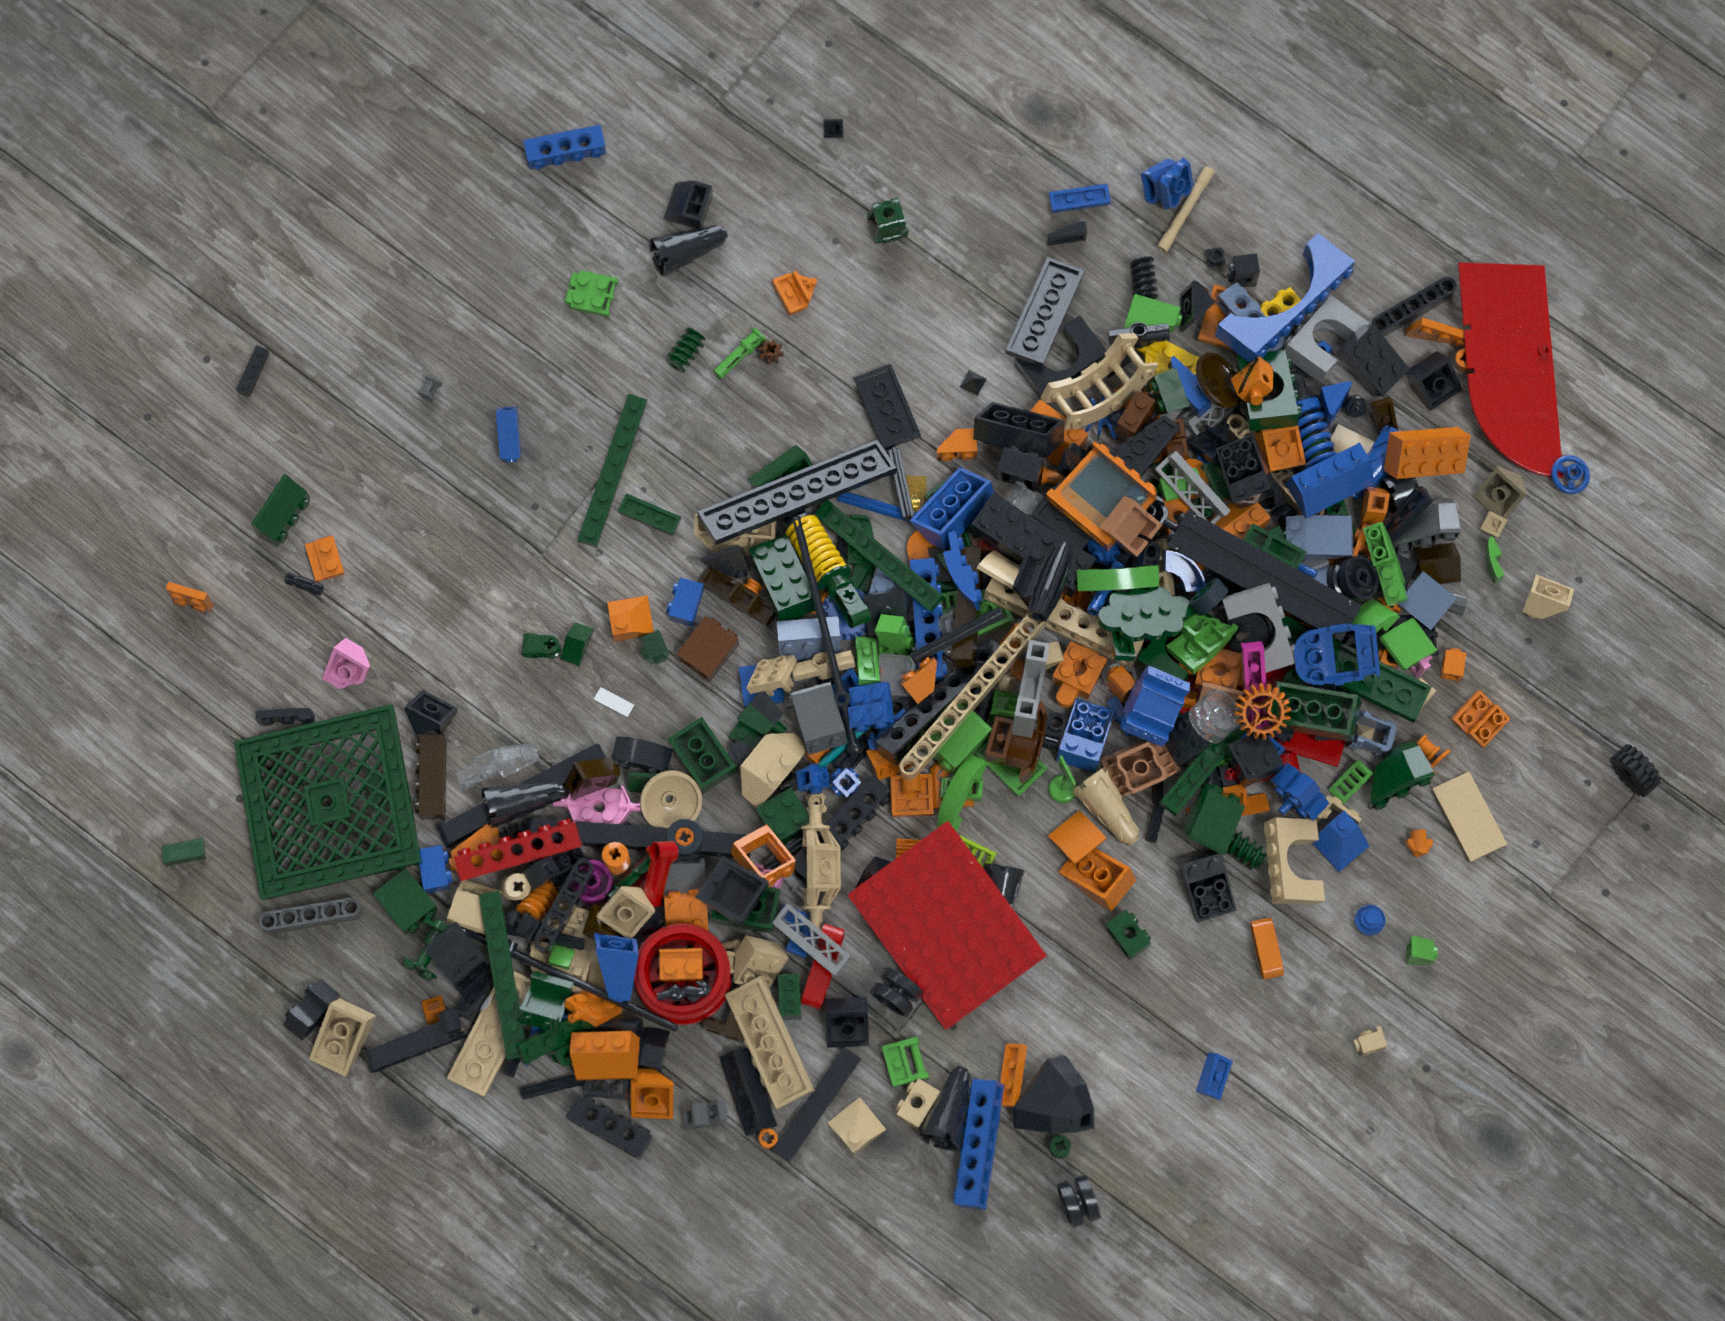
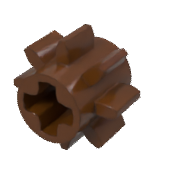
(768, 356)

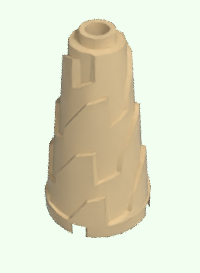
(1106, 804)

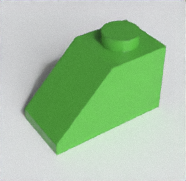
(1420, 951)

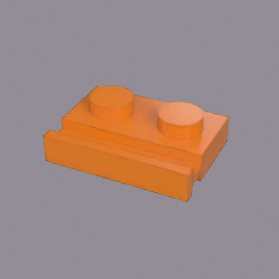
(324, 558)
(681, 964)

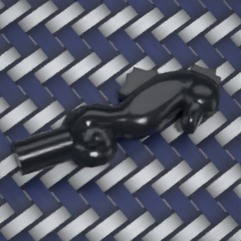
(693, 993)

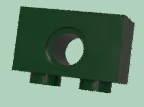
(1133, 946)
(789, 996)

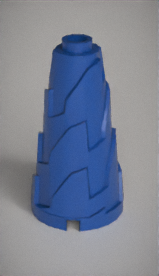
(1377, 458)

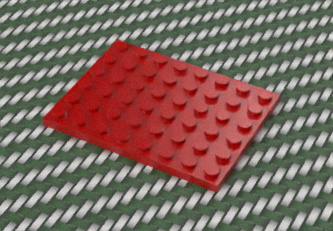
(947, 925)

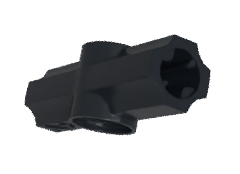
(1145, 333)

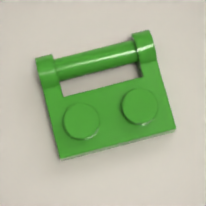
(898, 1063)

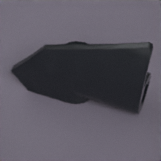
(1071, 458)

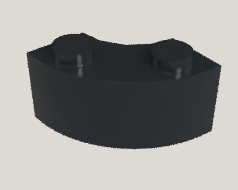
(641, 754)
(310, 1010)

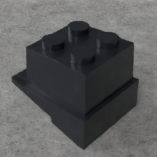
(732, 890)

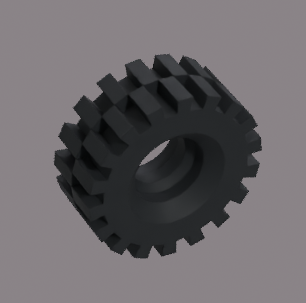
(1635, 770)

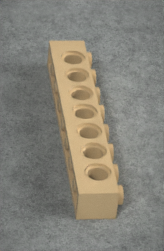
(1068, 628)

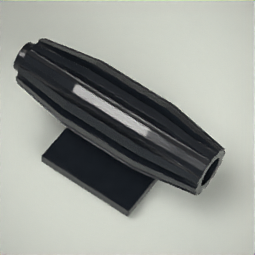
(1043, 585)

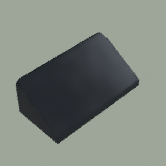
(847, 761)

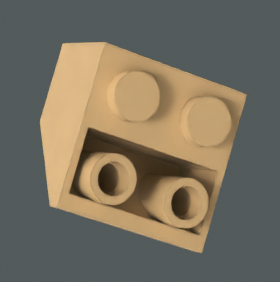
(466, 906)
(758, 958)

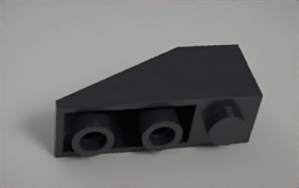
(552, 867)

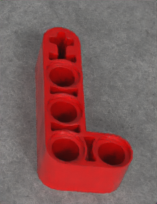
(819, 976)

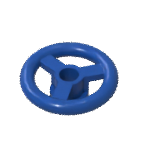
(1577, 469)

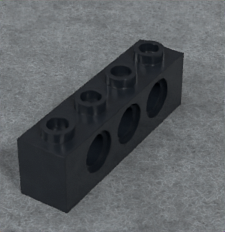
(634, 1147)

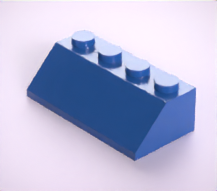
(1331, 480)
(952, 507)

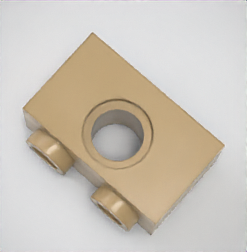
(916, 1116)

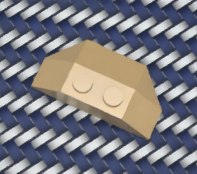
(746, 540)
(769, 765)

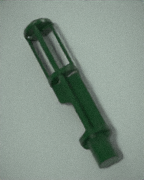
(632, 877)

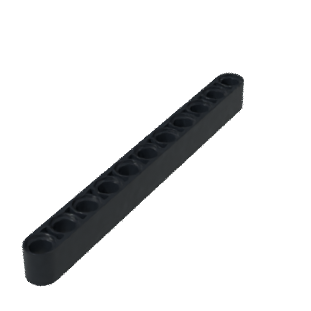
(637, 837)

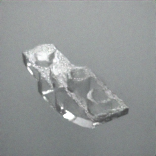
(500, 760)

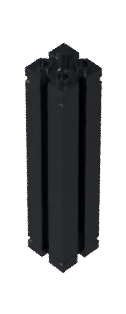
(1252, 567)

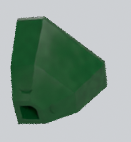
(1398, 773)

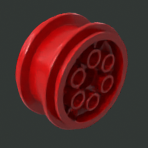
(647, 967)

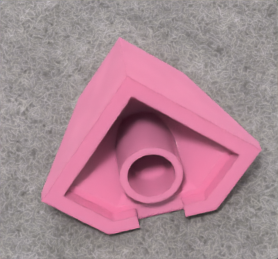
(346, 665)

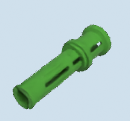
(746, 348)

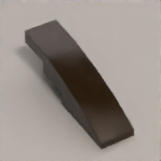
(737, 596)

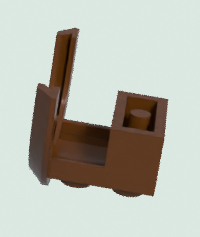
(1016, 750)

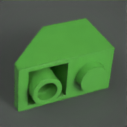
(894, 634)

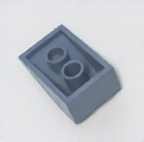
(1321, 536)

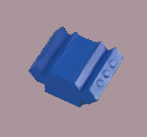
(1154, 705)

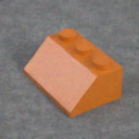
(1076, 436)
(1240, 520)
(605, 1055)

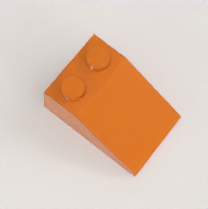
(1100, 878)

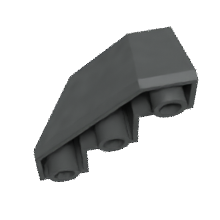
(1435, 522)

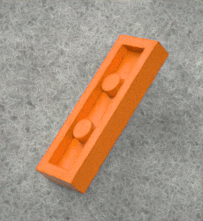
(1012, 1073)

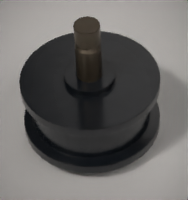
(1251, 628)

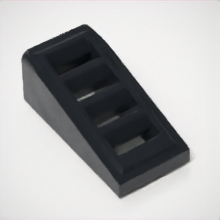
(1068, 234)

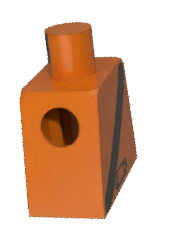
(1254, 381)

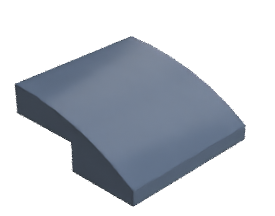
(1427, 600)

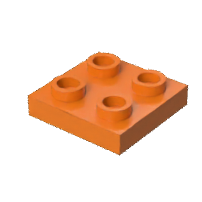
(912, 796)

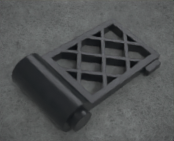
(617, 1023)

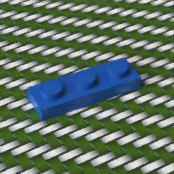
(1079, 198)

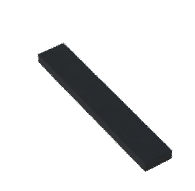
(816, 1104)

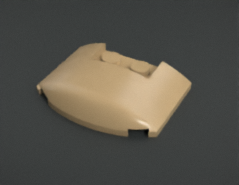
(582, 958)

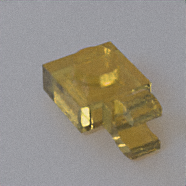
(916, 489)

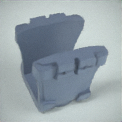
(1386, 726)

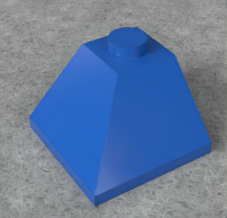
(1341, 841)

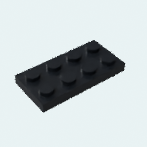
(887, 407)

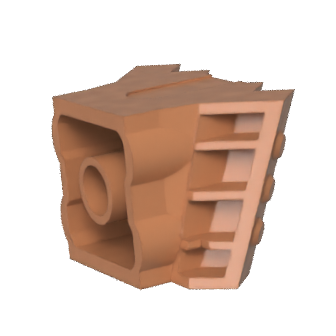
(1139, 766)

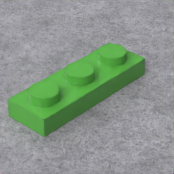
(866, 660)

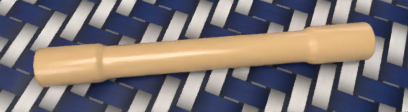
(1169, 236)

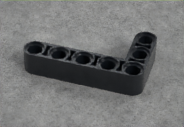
(417, 1043)

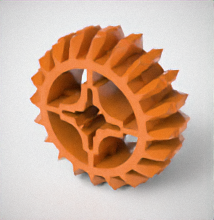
(1267, 703)

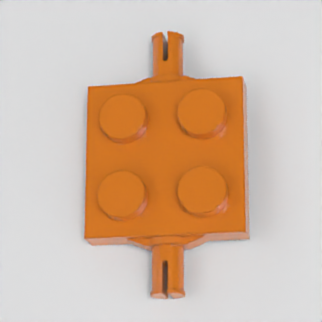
(590, 1008)

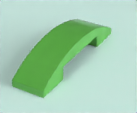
(1117, 578)
(959, 789)

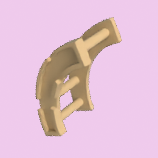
(1092, 376)

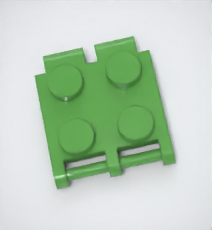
(590, 293)

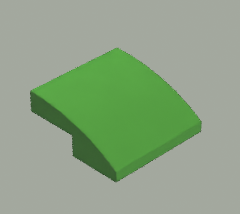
(1376, 614)
(1408, 644)

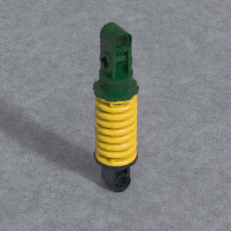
(829, 567)

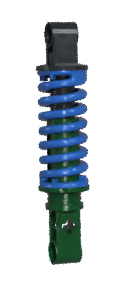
(1313, 439)

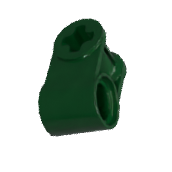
(537, 646)

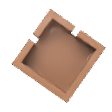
(1126, 523)

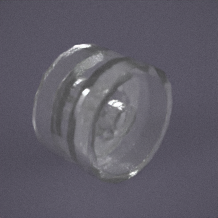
(1214, 716)

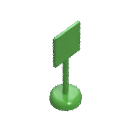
(1061, 786)

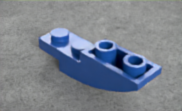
(961, 572)

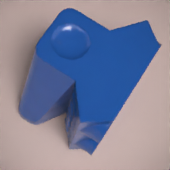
(1167, 182)

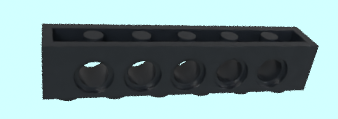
(871, 788)

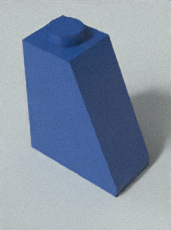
(508, 433)

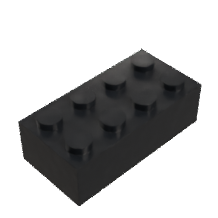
(1019, 428)

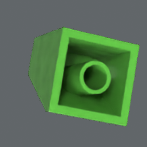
(964, 742)

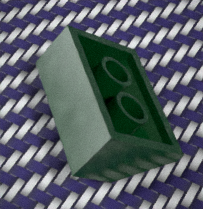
(786, 464)
(280, 511)

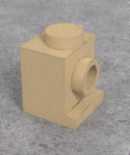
(1370, 1042)

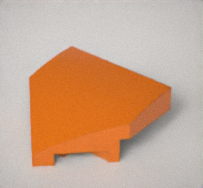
(794, 291)

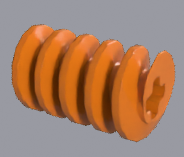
(616, 858)
(539, 901)

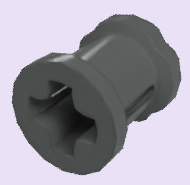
(429, 388)

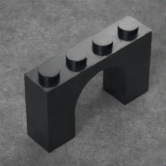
(1088, 350)

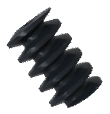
(1143, 277)

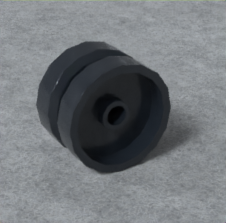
(1354, 578)
(896, 992)
(1075, 1202)

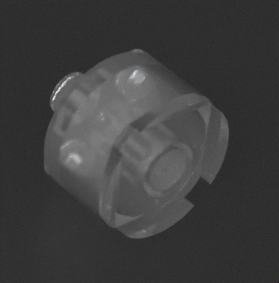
(1023, 498)

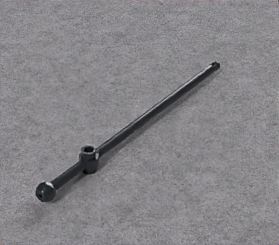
(853, 747)
(577, 982)

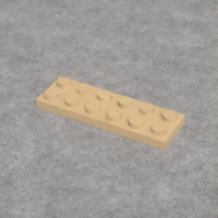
(485, 1046)

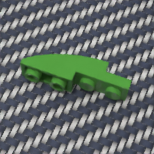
(1386, 563)

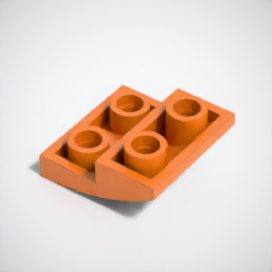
(1480, 718)
(1077, 837)

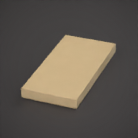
(1469, 817)

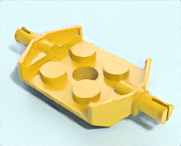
(1163, 352)

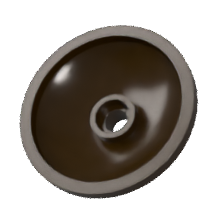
(1214, 380)

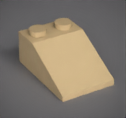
(341, 1036)

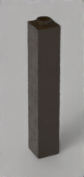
(965, 650)

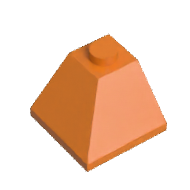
(630, 618)
(652, 1095)

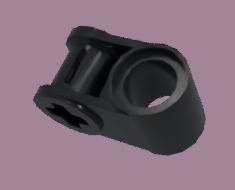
(1054, 736)

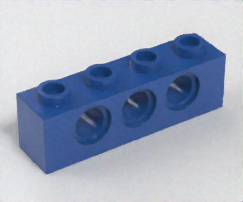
(572, 139)

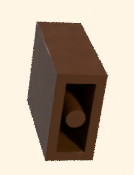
(1135, 417)
(708, 648)

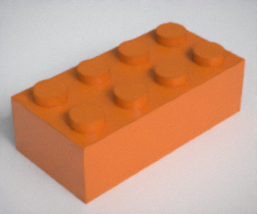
(1427, 452)

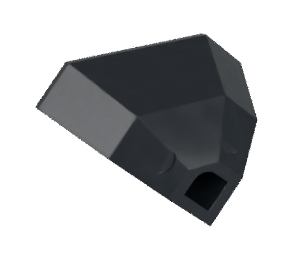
(1055, 1100)

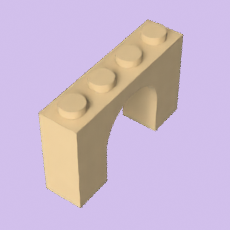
(1285, 885)

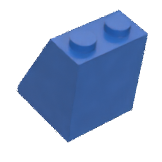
(618, 964)

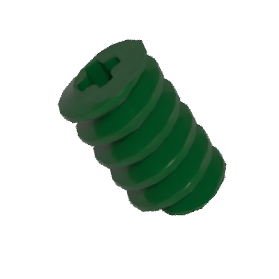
(685, 348)
(1247, 851)

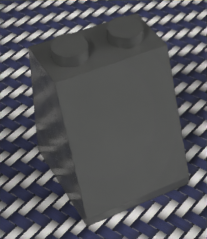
(818, 718)
(686, 874)

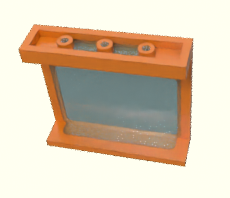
(1096, 489)

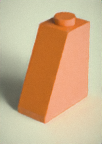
(483, 835)

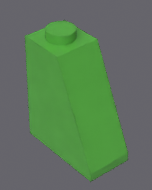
(1153, 312)

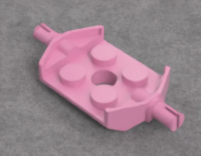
(615, 801)

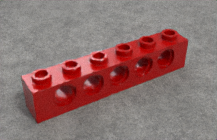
(469, 870)

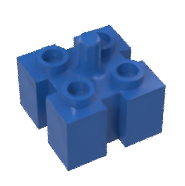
(1299, 793)

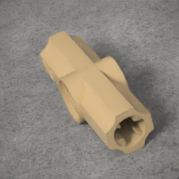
(820, 666)

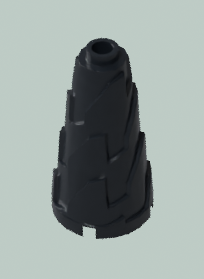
(683, 247)
(512, 802)
(1006, 879)
(946, 1118)

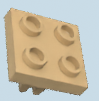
(772, 675)

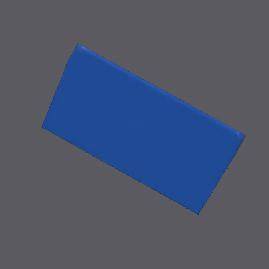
(1214, 1076)

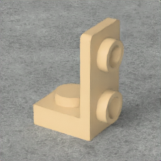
(1336, 805)

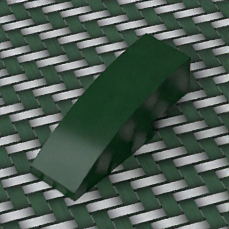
(1275, 546)

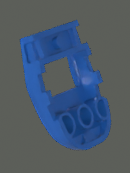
(1316, 658)

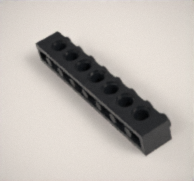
(907, 731)

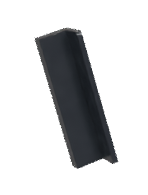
(748, 1091)

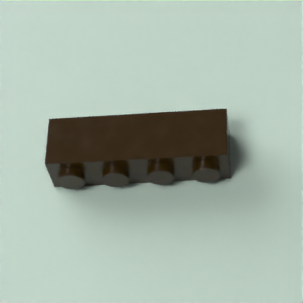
(432, 777)

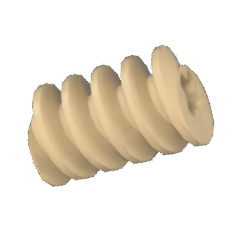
(507, 887)

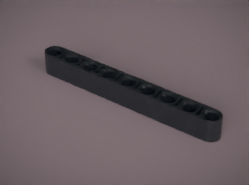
(471, 821)

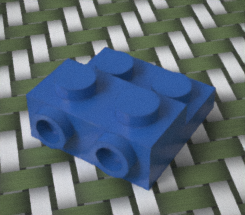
(870, 706)

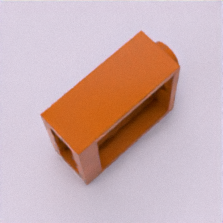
(756, 839)

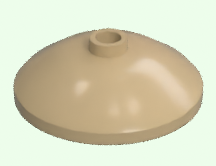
(685, 800)

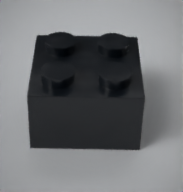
(1253, 759)

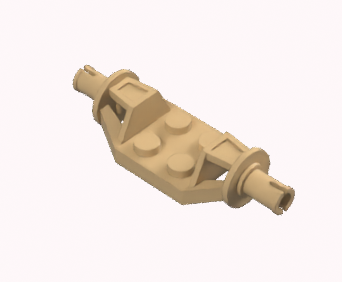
(822, 866)

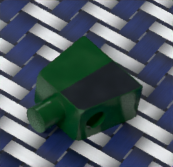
(763, 715)

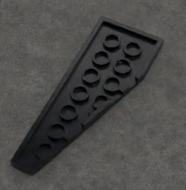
(1137, 453)

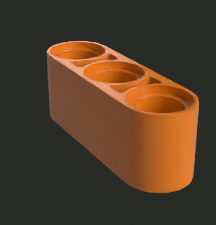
(1267, 948)

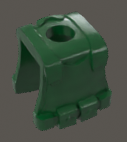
(888, 228)

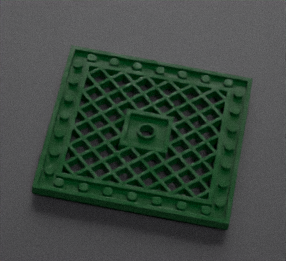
(248, 752)

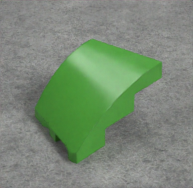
(1200, 641)

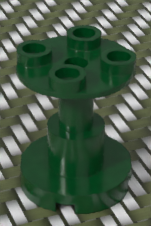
(423, 960)

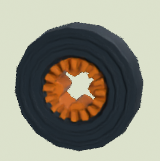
(689, 828)

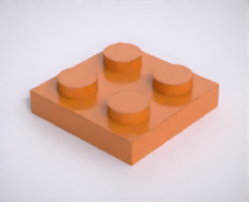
(187, 596)

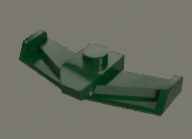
(863, 567)

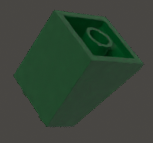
(1214, 818)

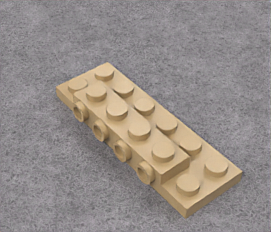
(769, 1042)

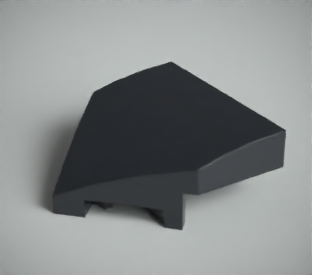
(1208, 440)

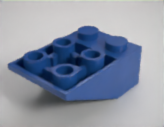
(1085, 735)

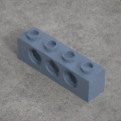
(1238, 295)

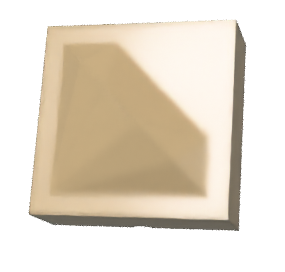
(1493, 524)

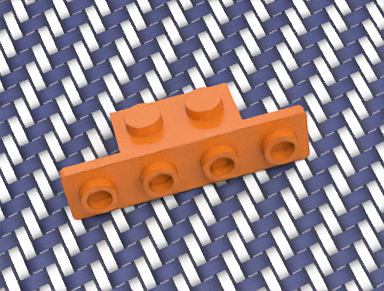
(1253, 804)

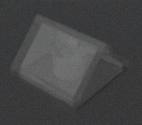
(892, 670)

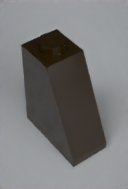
(591, 776)

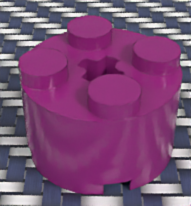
(604, 882)

